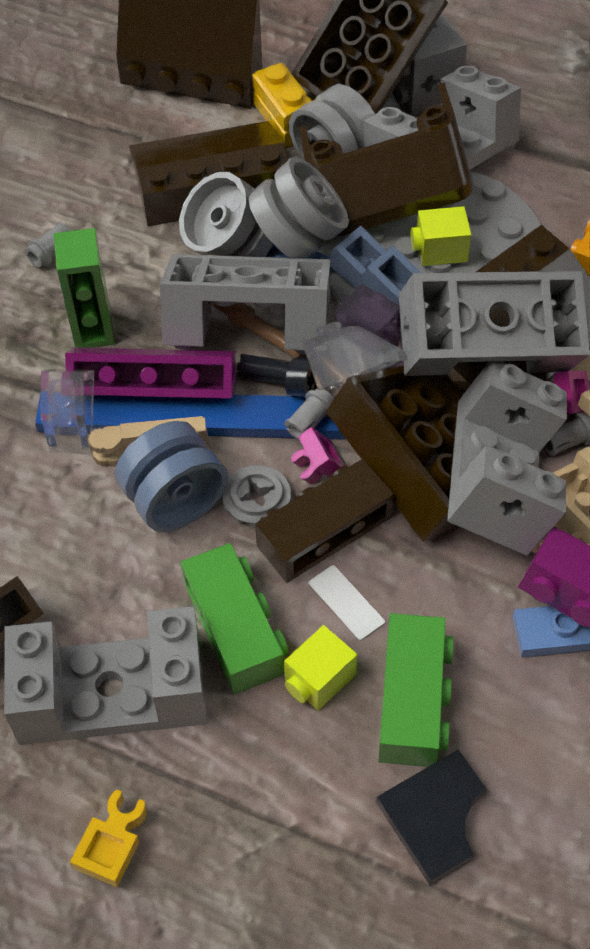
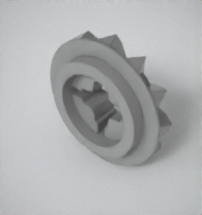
(266, 482)

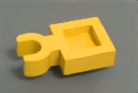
(109, 844)

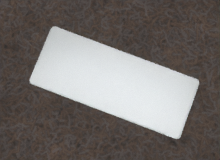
(346, 602)

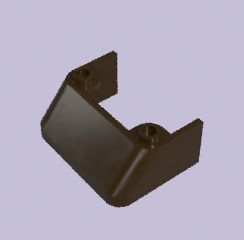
(398, 174)

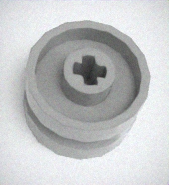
(332, 116)
(298, 209)
(219, 219)

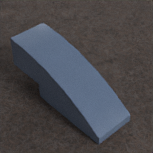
(366, 262)

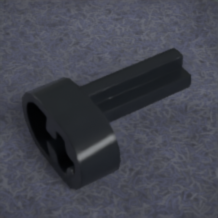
(294, 374)

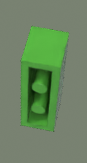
(84, 288)
(234, 618)
(415, 690)

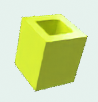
(442, 236)
(319, 668)

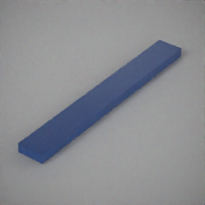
(223, 416)

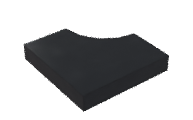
(431, 814)

